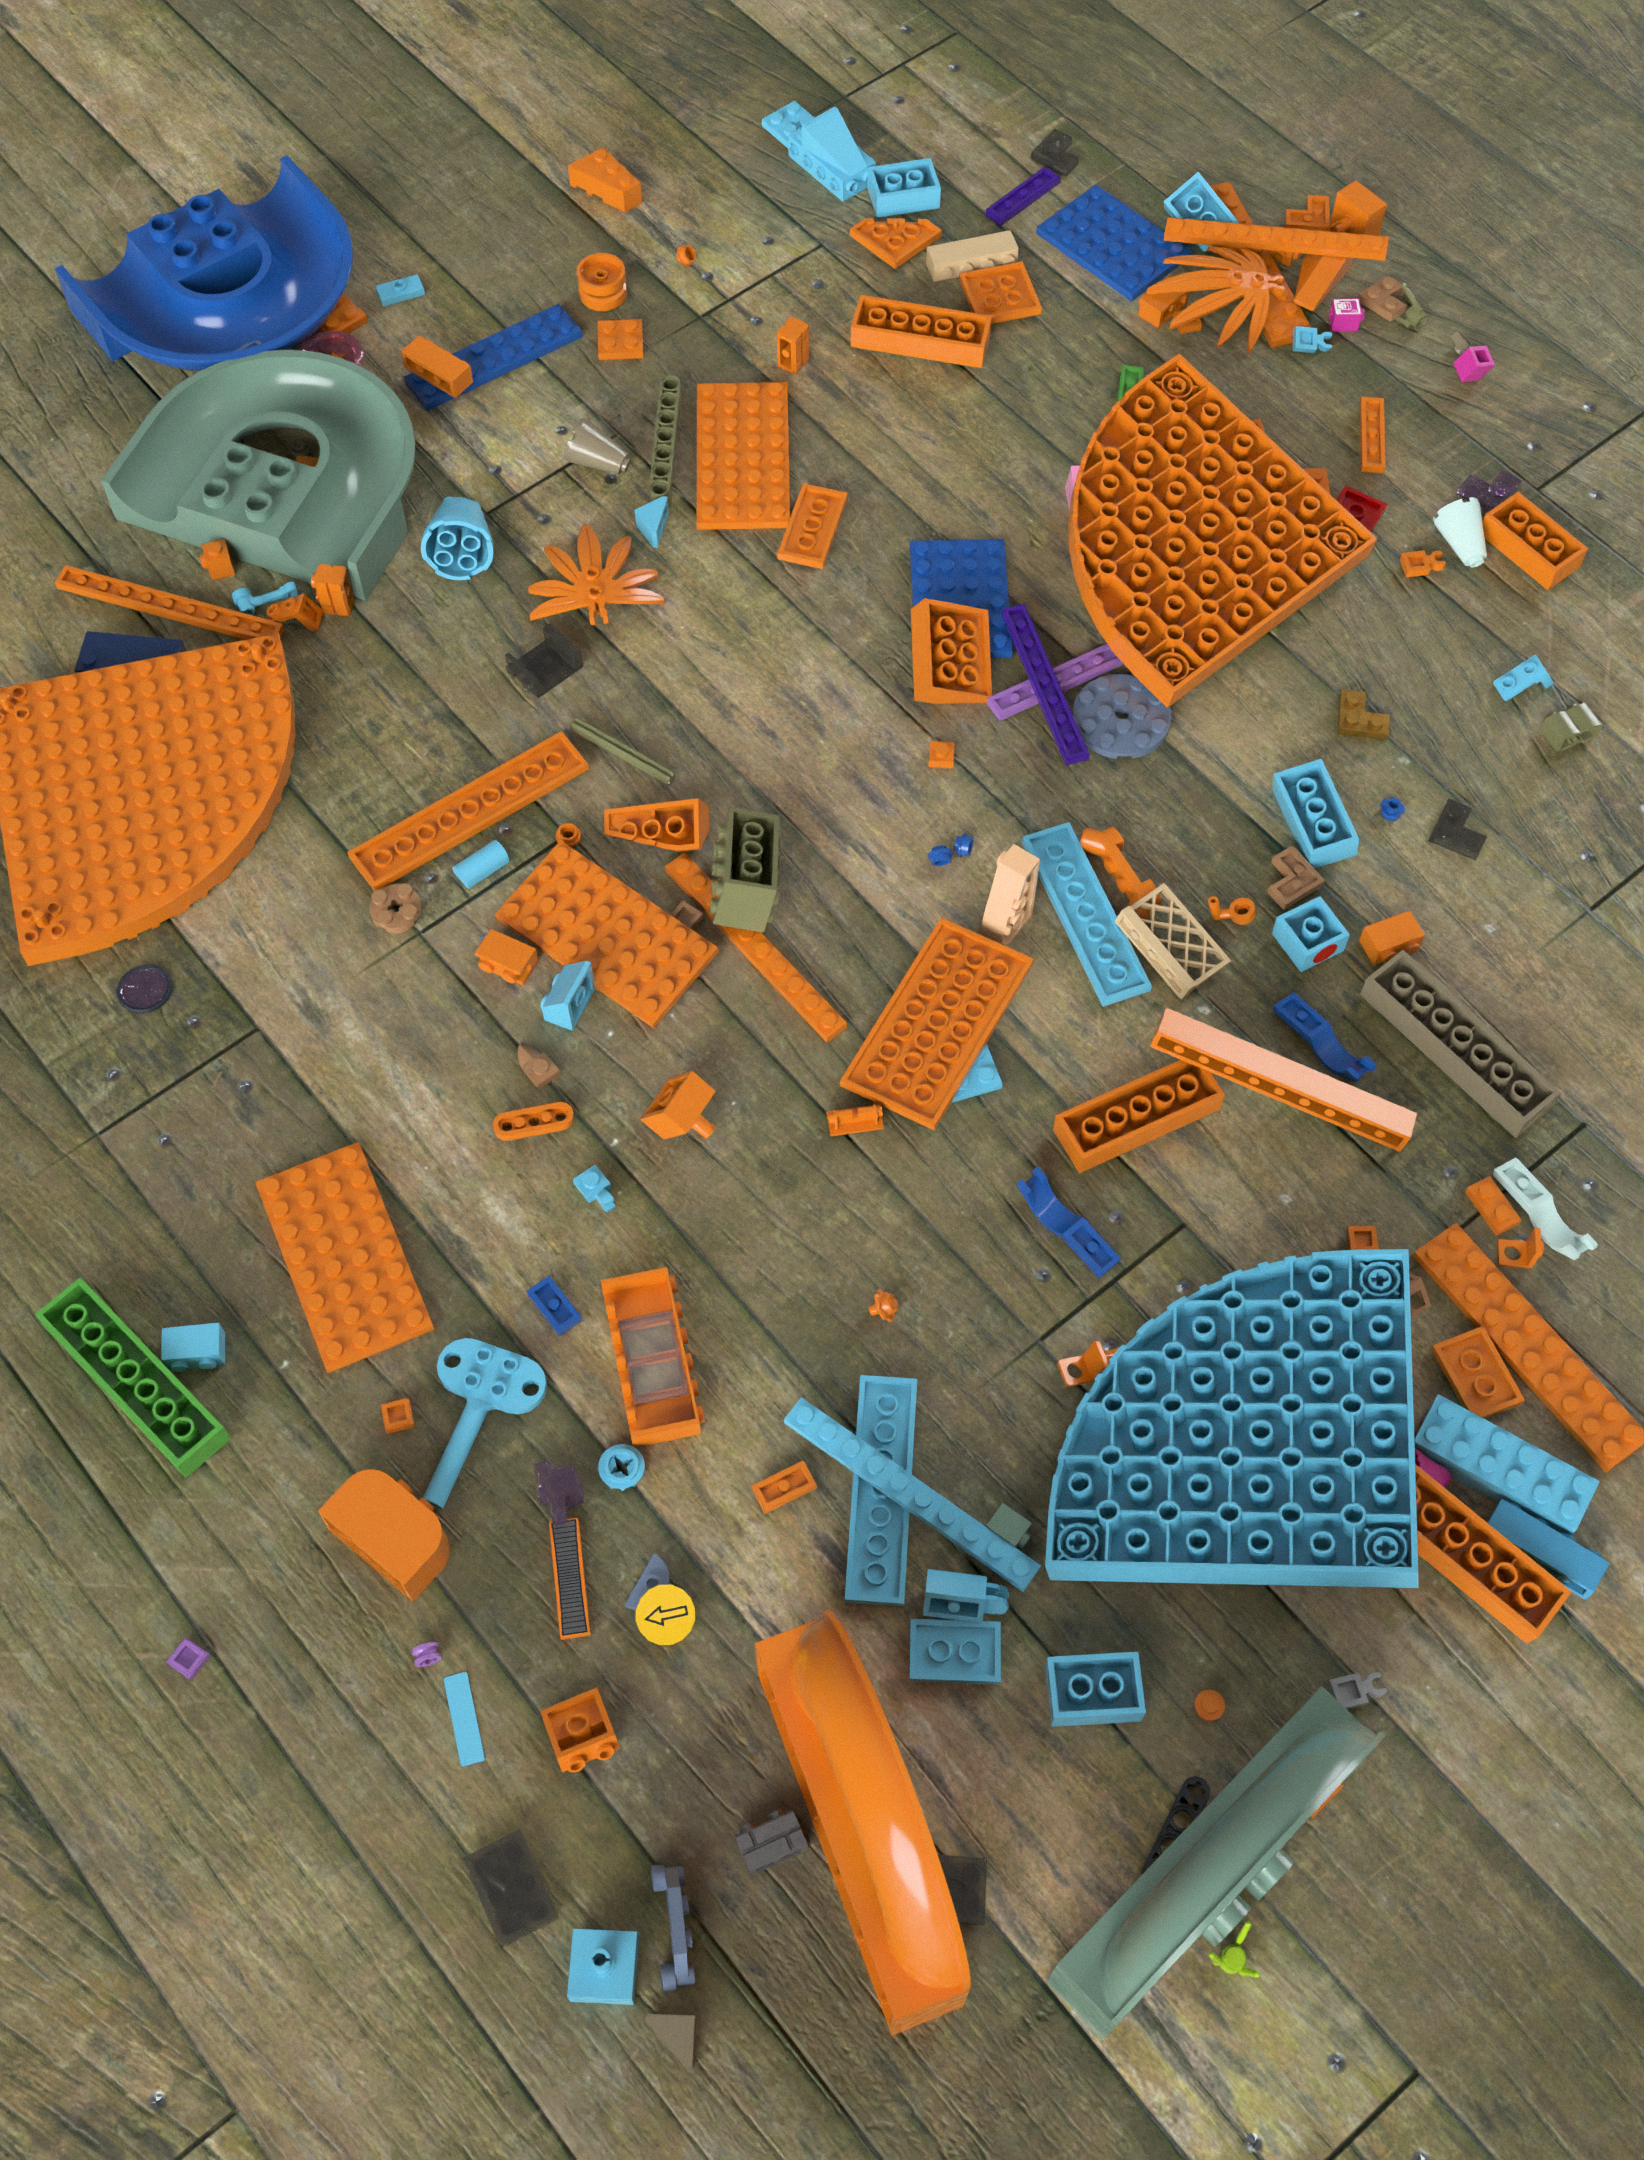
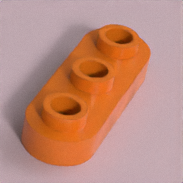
(522, 1118)

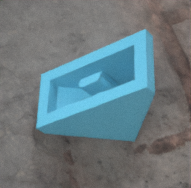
(652, 519)

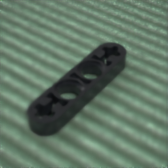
(1170, 1829)

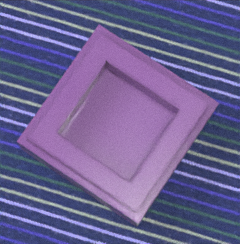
(188, 1658)

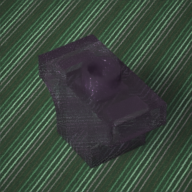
(558, 1489)

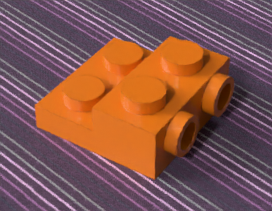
(580, 1731)

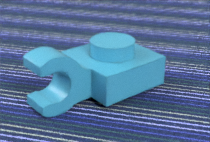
(594, 1186)

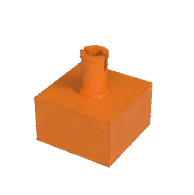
(1357, 211)
(680, 1107)

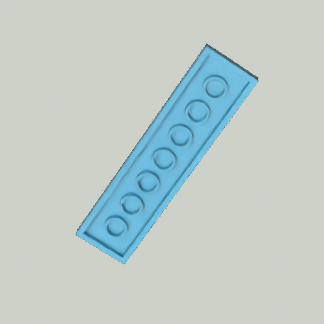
(1087, 915)
(877, 1522)

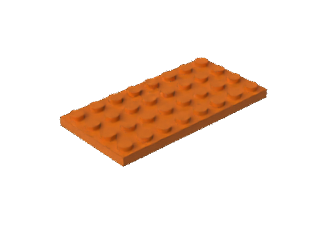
(742, 456)
(586, 914)
(937, 1023)
(344, 1257)

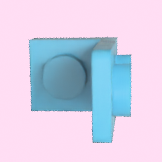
(1522, 677)

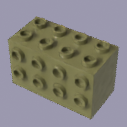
(746, 870)

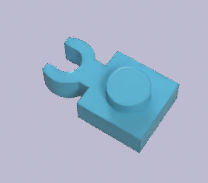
(1307, 340)

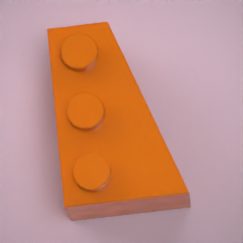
(606, 178)

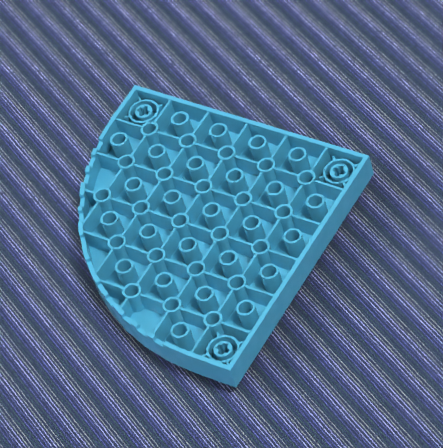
(1251, 1436)

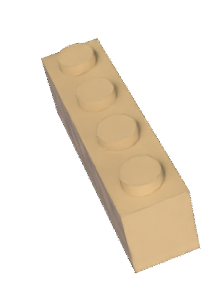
(971, 254)

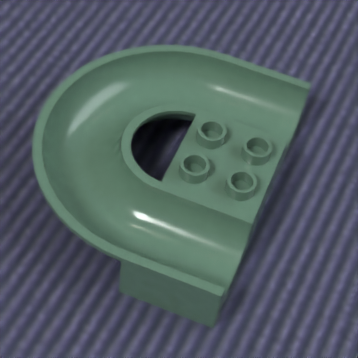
(200, 485)
(1220, 1854)

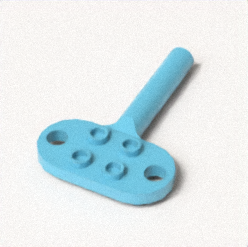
(489, 1381)

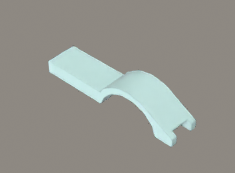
(1541, 1209)

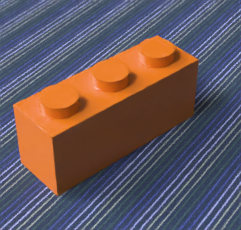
(437, 366)

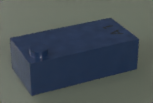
(111, 649)

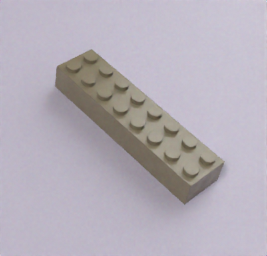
(1460, 1043)

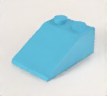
(1198, 202)

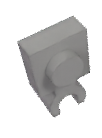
(1353, 1692)

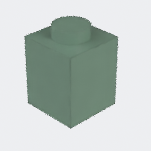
(1011, 1526)

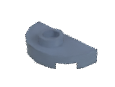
(653, 1575)

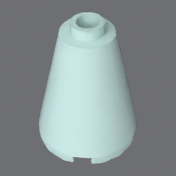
(1463, 530)

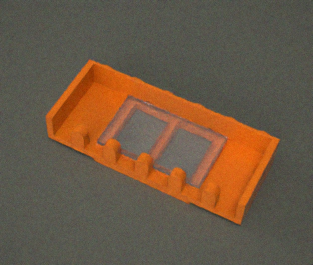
(652, 1357)

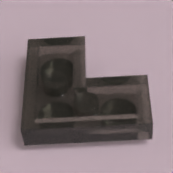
(1052, 153)
(1452, 834)

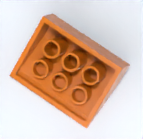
(950, 653)

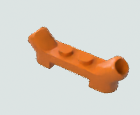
(1109, 846)

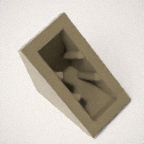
(678, 2034)

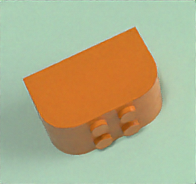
(389, 1529)

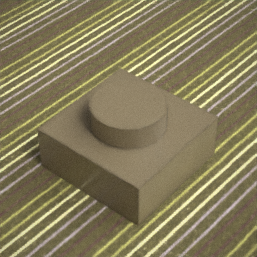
(1461, 342)

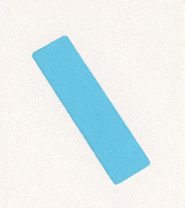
(464, 1719)

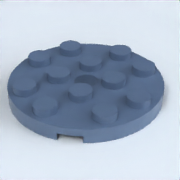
(1113, 737)

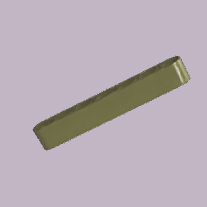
(665, 438)

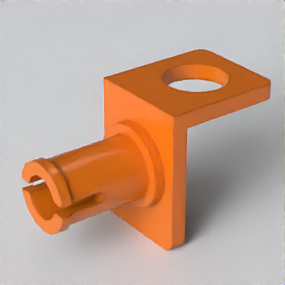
(1090, 1364)

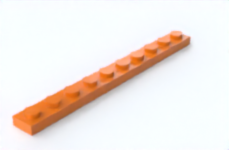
(1276, 238)
(165, 604)
(761, 954)

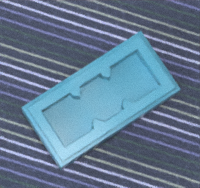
(400, 290)

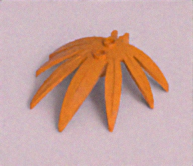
(1243, 278)
(593, 585)

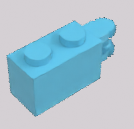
(962, 1596)

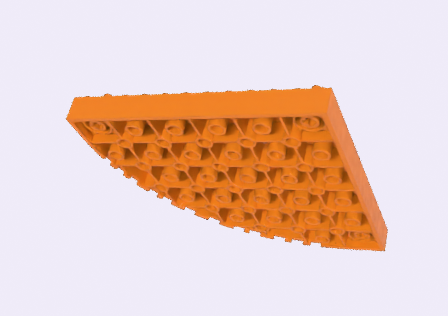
(1197, 531)
(138, 788)

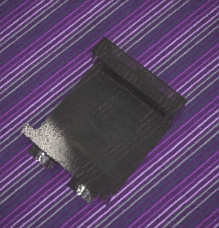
(546, 663)

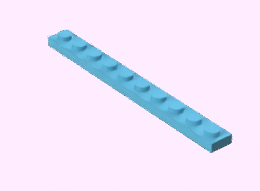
(912, 1494)

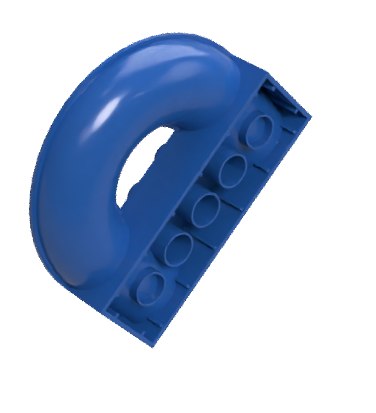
(221, 278)

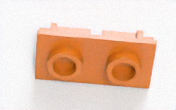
(855, 1120)

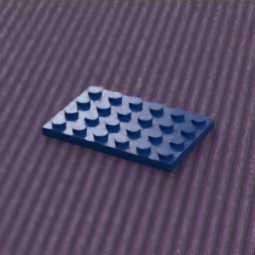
(1112, 242)
(966, 575)

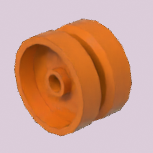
(601, 282)

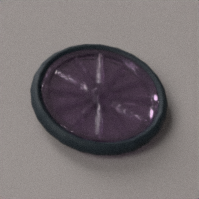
(144, 989)

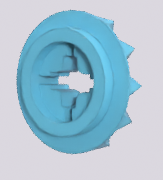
(624, 1454)

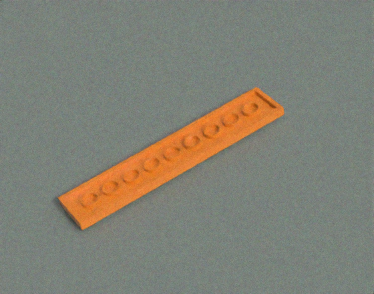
(1282, 312)
(468, 811)
(1532, 1347)

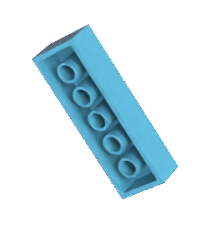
(1504, 1465)

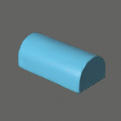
(481, 864)

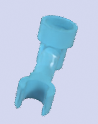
(246, 602)

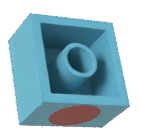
(1310, 934)

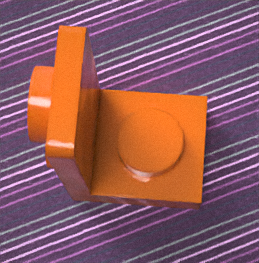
(297, 607)

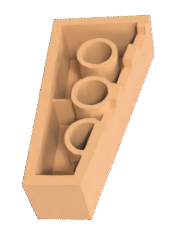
(1011, 895)

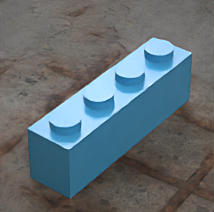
(1554, 1551)

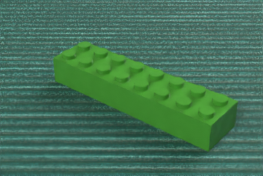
(133, 1377)

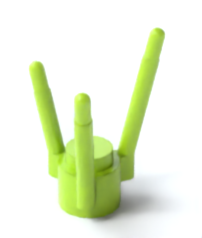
(1233, 1957)

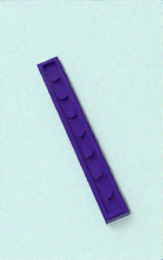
(1045, 684)

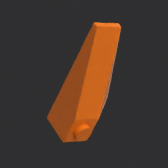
(1318, 278)
(665, 825)

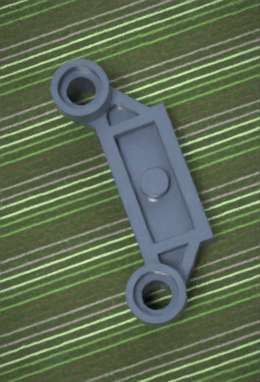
(678, 1972)

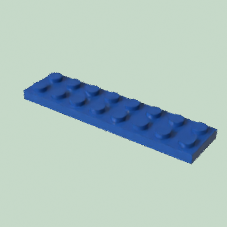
(504, 352)

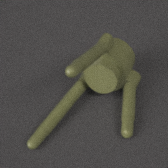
(1415, 314)

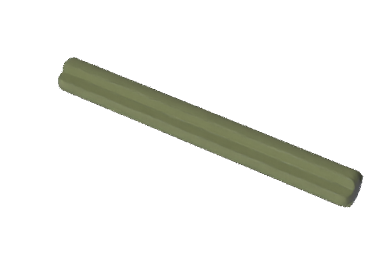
(623, 751)

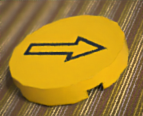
(665, 1614)

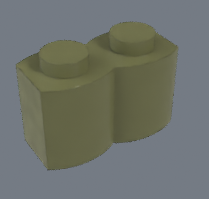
(1571, 726)

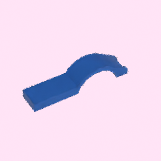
(1321, 1038)
(1063, 1223)

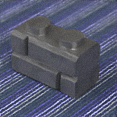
(771, 1841)

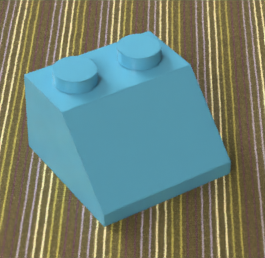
(569, 995)

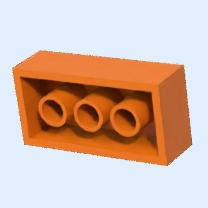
(1533, 540)

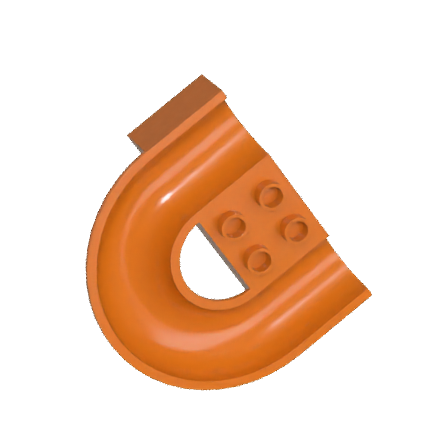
(866, 1820)

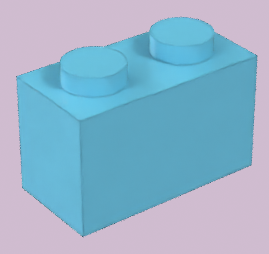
(193, 1347)

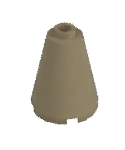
(595, 449)

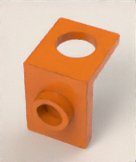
(1529, 1250)

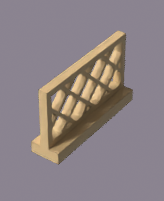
(1154, 948)

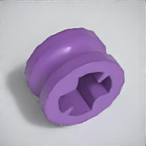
(426, 1654)

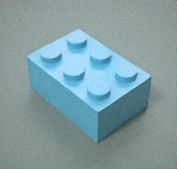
(903, 187)
(1094, 1689)

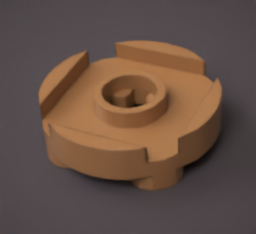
(393, 895)

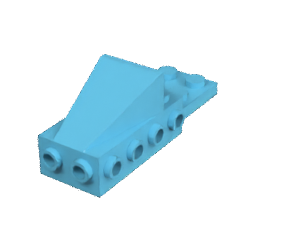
(822, 148)

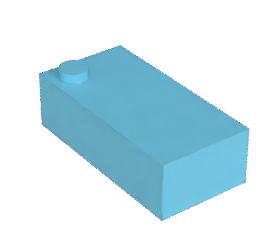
(1315, 814)

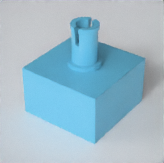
(603, 1966)

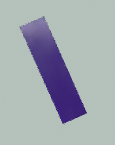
(1023, 196)

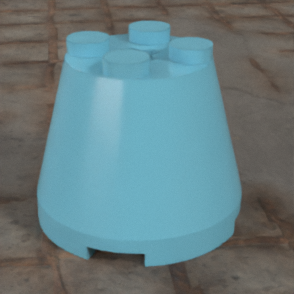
(458, 540)

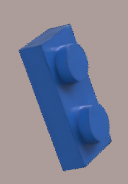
(554, 1305)

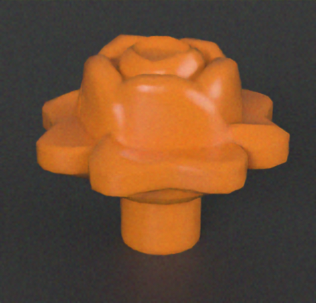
(884, 1305)

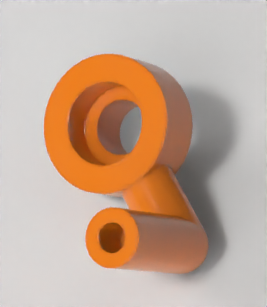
(1237, 907)

